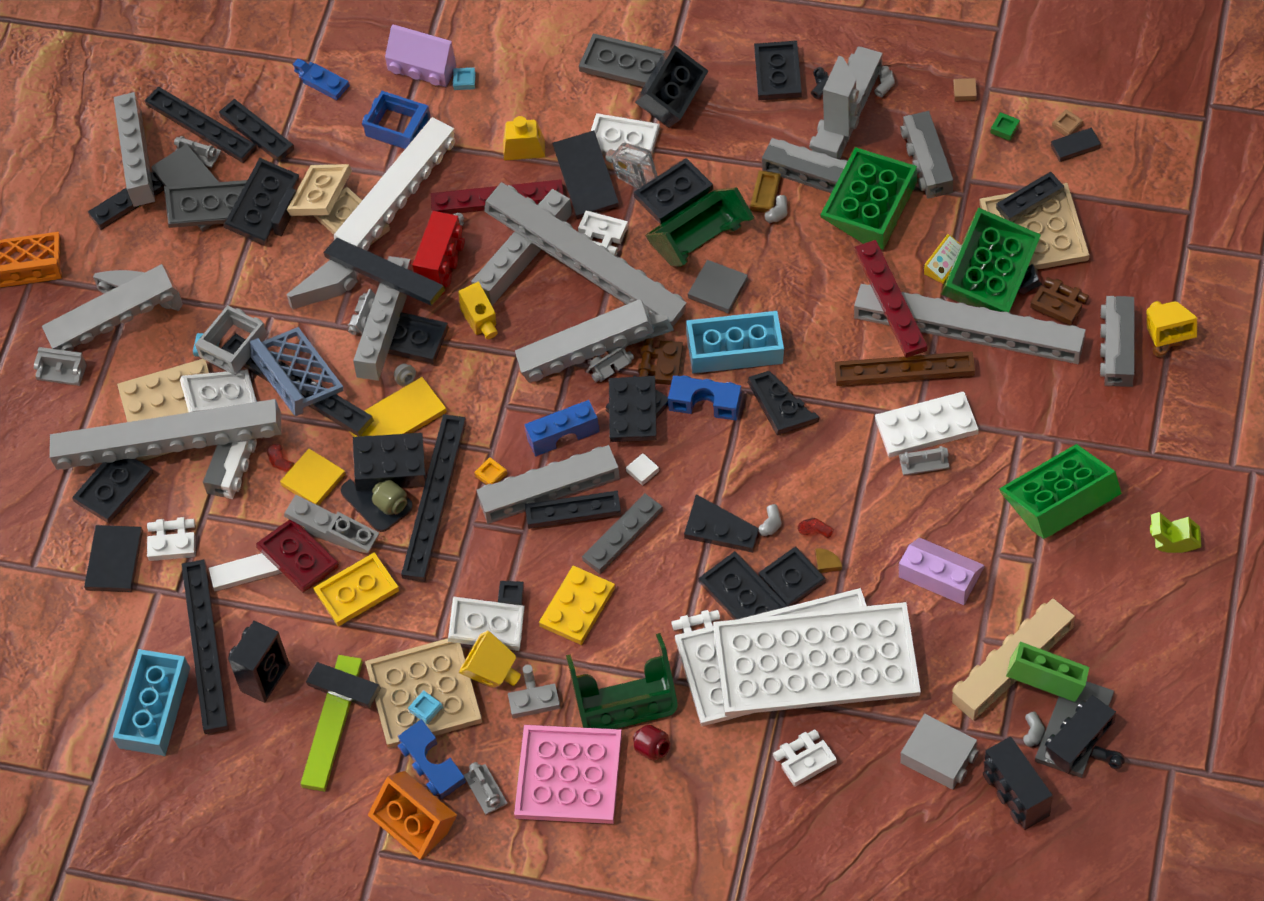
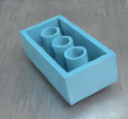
(734, 342)
(151, 702)

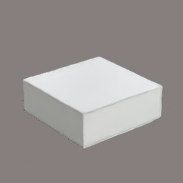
(642, 469)

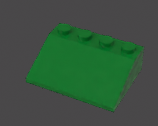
(870, 196)
(990, 262)
(1061, 490)

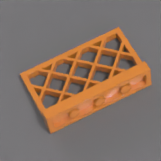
(30, 271)

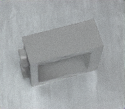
(207, 343)

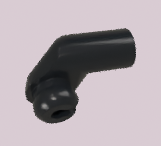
(821, 78)
(1112, 757)

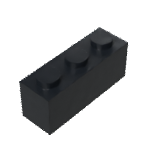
(1079, 733)

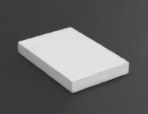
(614, 131)
(217, 390)
(474, 617)

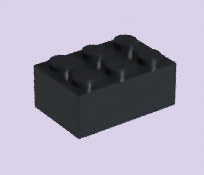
(671, 86)
(389, 458)
(258, 661)
(1017, 783)

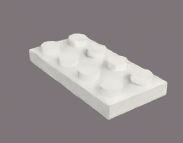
(926, 424)

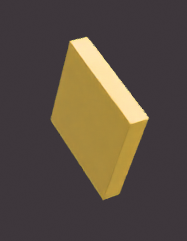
(312, 477)

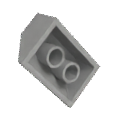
(840, 100)

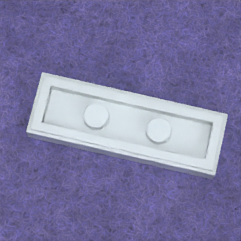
(242, 571)

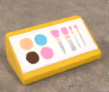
(942, 259)

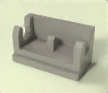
(59, 366)

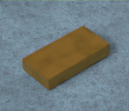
(765, 191)

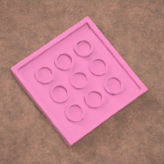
(568, 774)

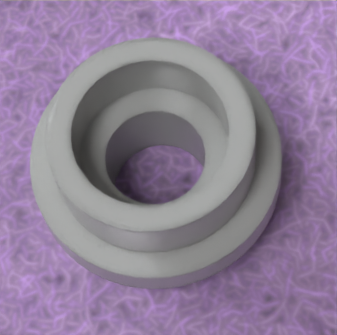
(404, 374)

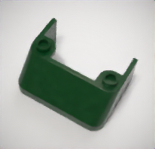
(699, 223)
(626, 702)

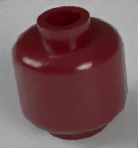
(651, 742)

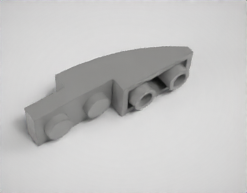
(109, 280)
(331, 527)

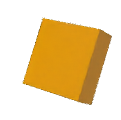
(490, 472)

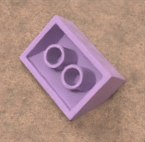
(420, 56)
(939, 570)

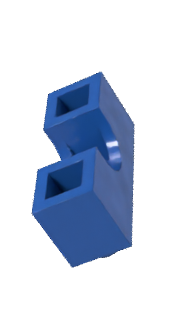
(688, 391)
(546, 431)
(442, 777)

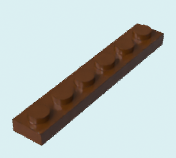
(904, 369)

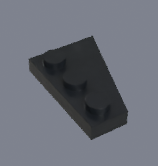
(779, 405)
(719, 527)

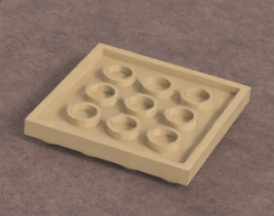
(1059, 229)
(158, 394)
(425, 668)

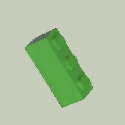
(1047, 671)

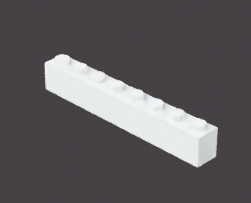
(397, 184)

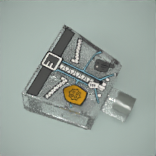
(632, 164)

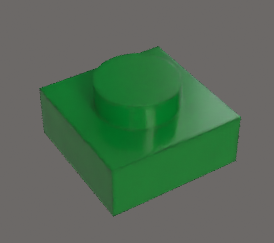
(1005, 126)

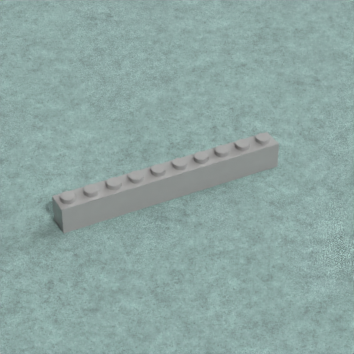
(581, 253)
(981, 326)
(165, 434)

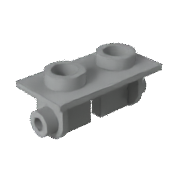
(205, 153)
(363, 309)
(602, 366)
(924, 461)
(484, 788)

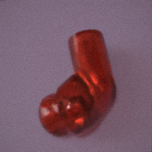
(276, 459)
(813, 526)

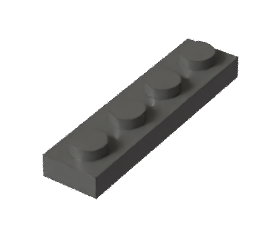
(622, 533)

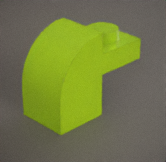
(1175, 536)

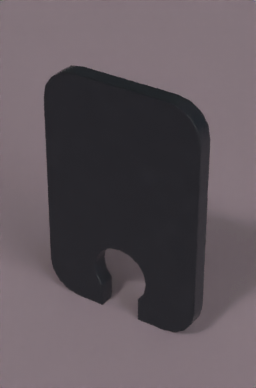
(363, 504)

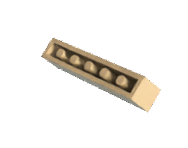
(989, 680)

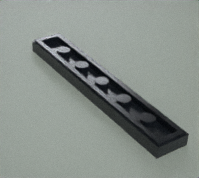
(200, 124)
(384, 271)

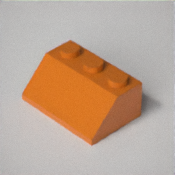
(411, 814)

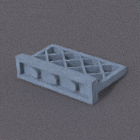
(269, 365)

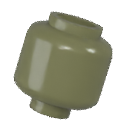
(389, 497)

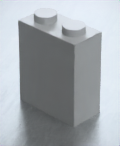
(939, 752)

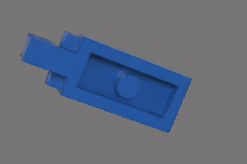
(321, 79)

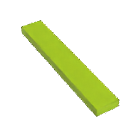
(329, 732)

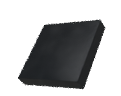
(792, 577)

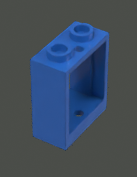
(418, 111)

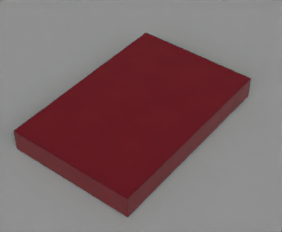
(297, 555)

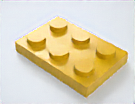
(356, 589)
(577, 605)

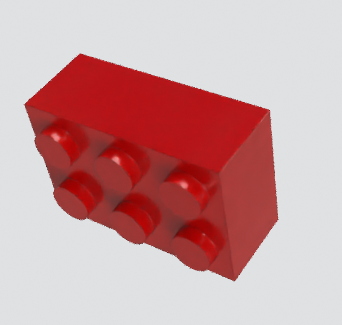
(439, 248)

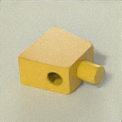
(523, 140)
(478, 310)
(1170, 323)
(490, 662)

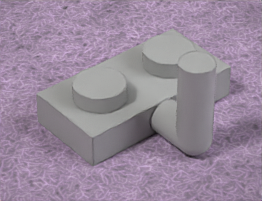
(533, 699)

